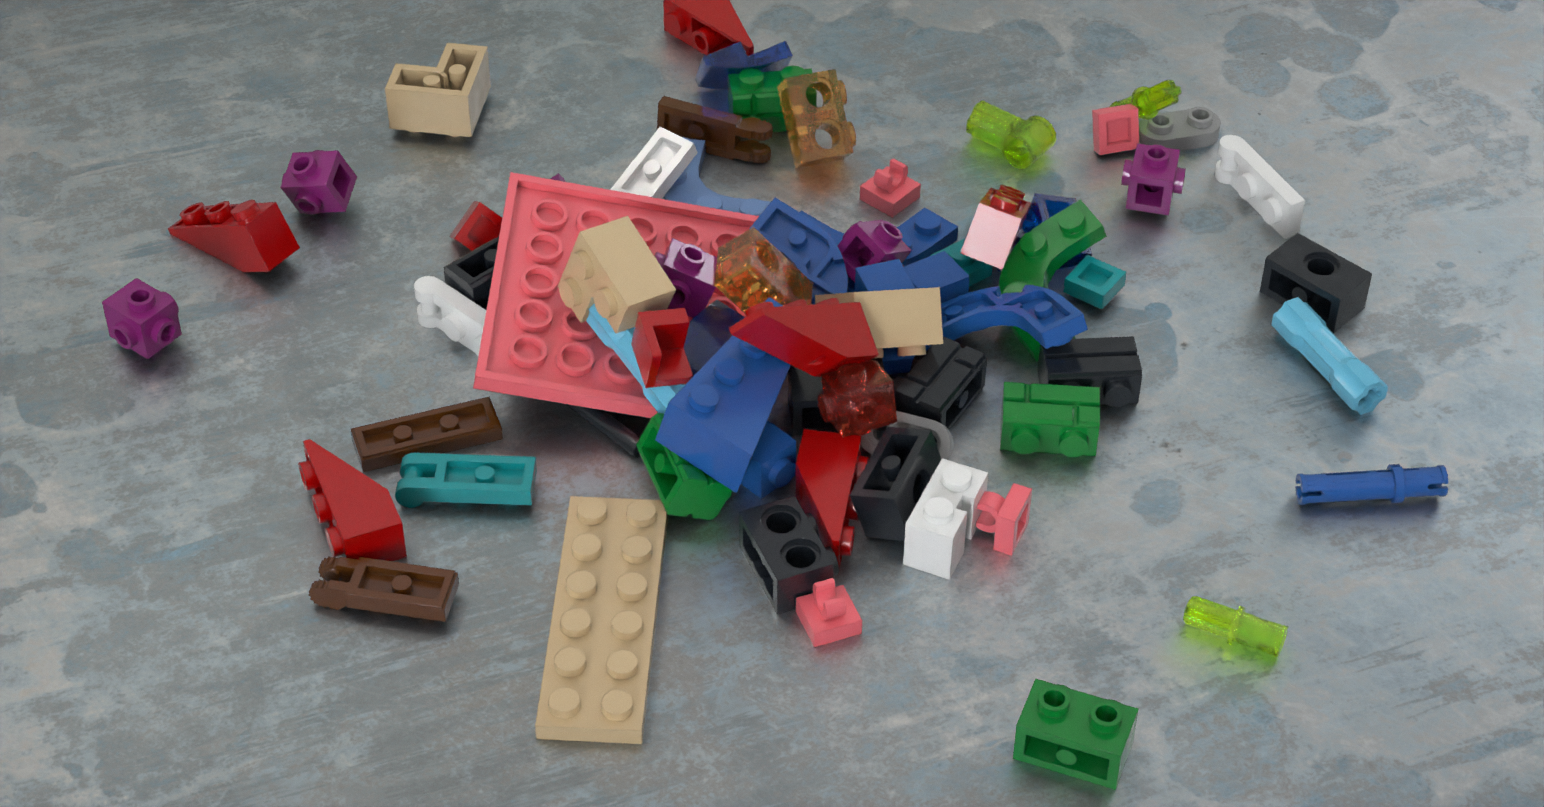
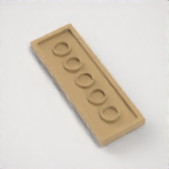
(603, 621)

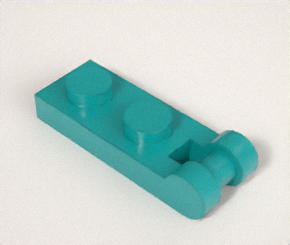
(466, 479)

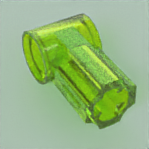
(1018, 138)

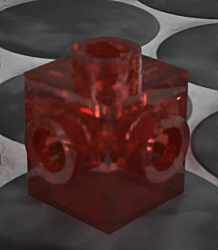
(857, 398)

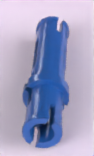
(1391, 484)

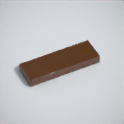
(426, 432)

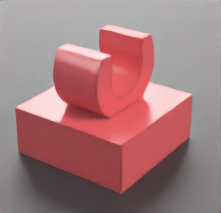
(1115, 129)
(890, 189)
(1005, 516)
(828, 613)

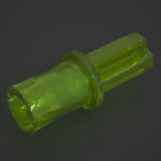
(1152, 99)
(1236, 625)

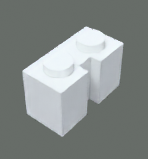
(944, 518)

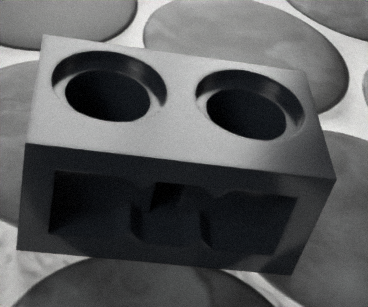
(785, 551)

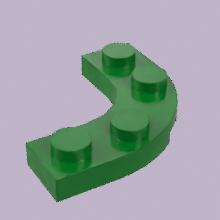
(1045, 251)

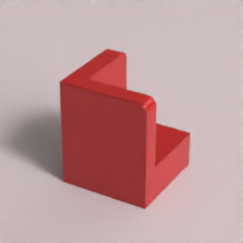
(477, 226)
(660, 347)

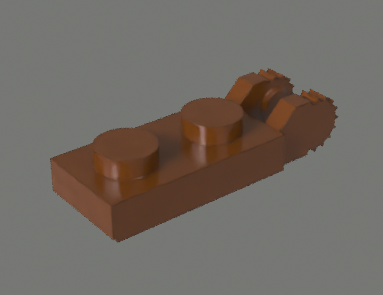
(718, 128)
(385, 587)

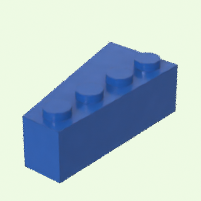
(724, 410)

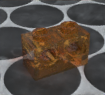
(804, 119)
(754, 269)

